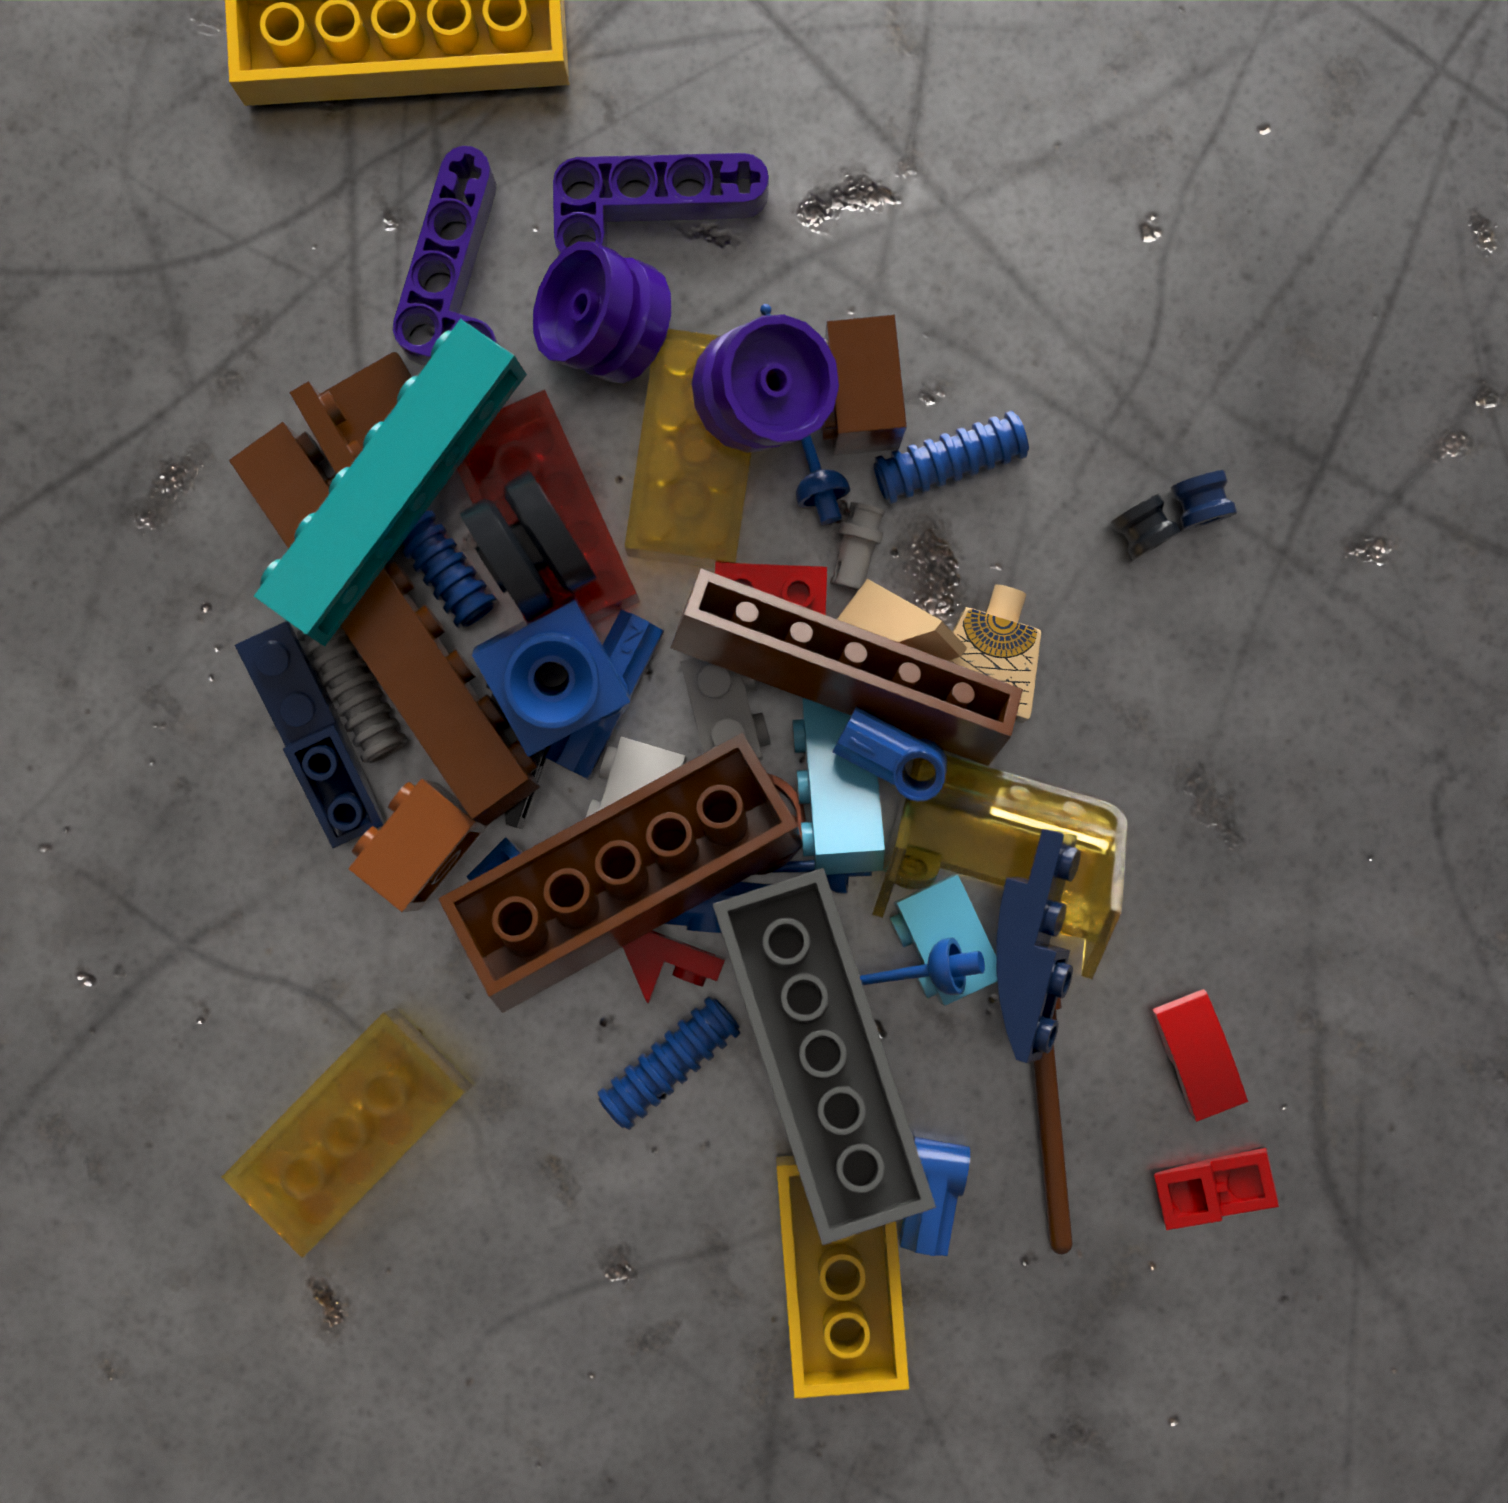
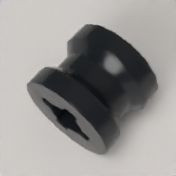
(1145, 526)

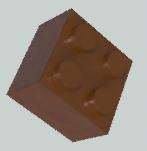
(870, 391)

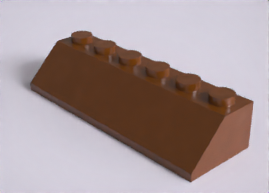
(621, 872)

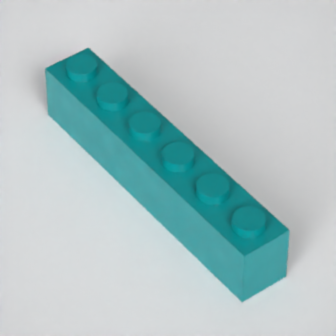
(390, 482)

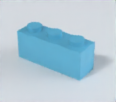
(842, 797)

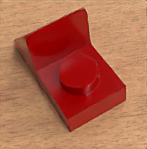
(652, 950)

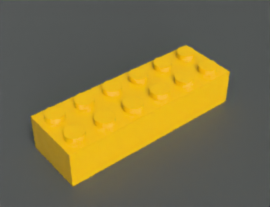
(391, 47)

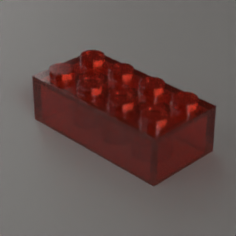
(532, 439)

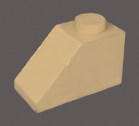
(899, 620)

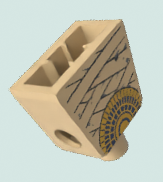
(1001, 645)

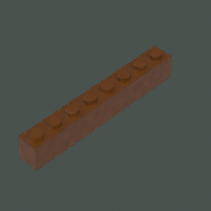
(400, 643)

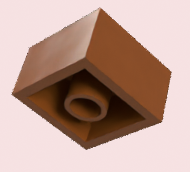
(415, 845)

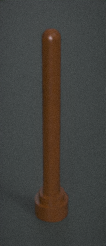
(1053, 1150)

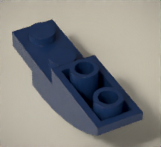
(311, 733)
(1027, 966)

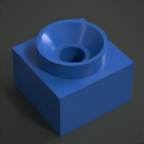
(545, 713)

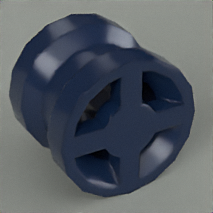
(1203, 499)

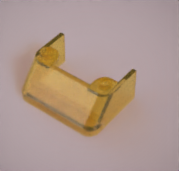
(990, 830)

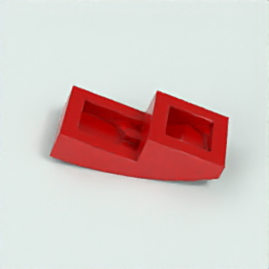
(1200, 1055)
(1216, 1188)

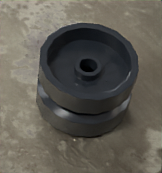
(527, 546)

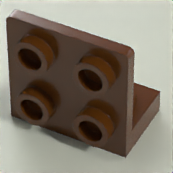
(351, 408)

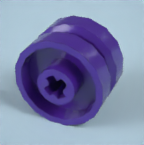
(601, 312)
(765, 384)

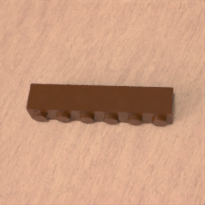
(846, 667)

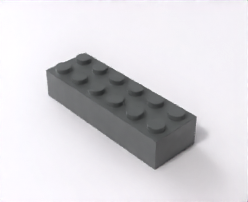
(823, 1056)

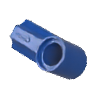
(886, 750)
(947, 1173)

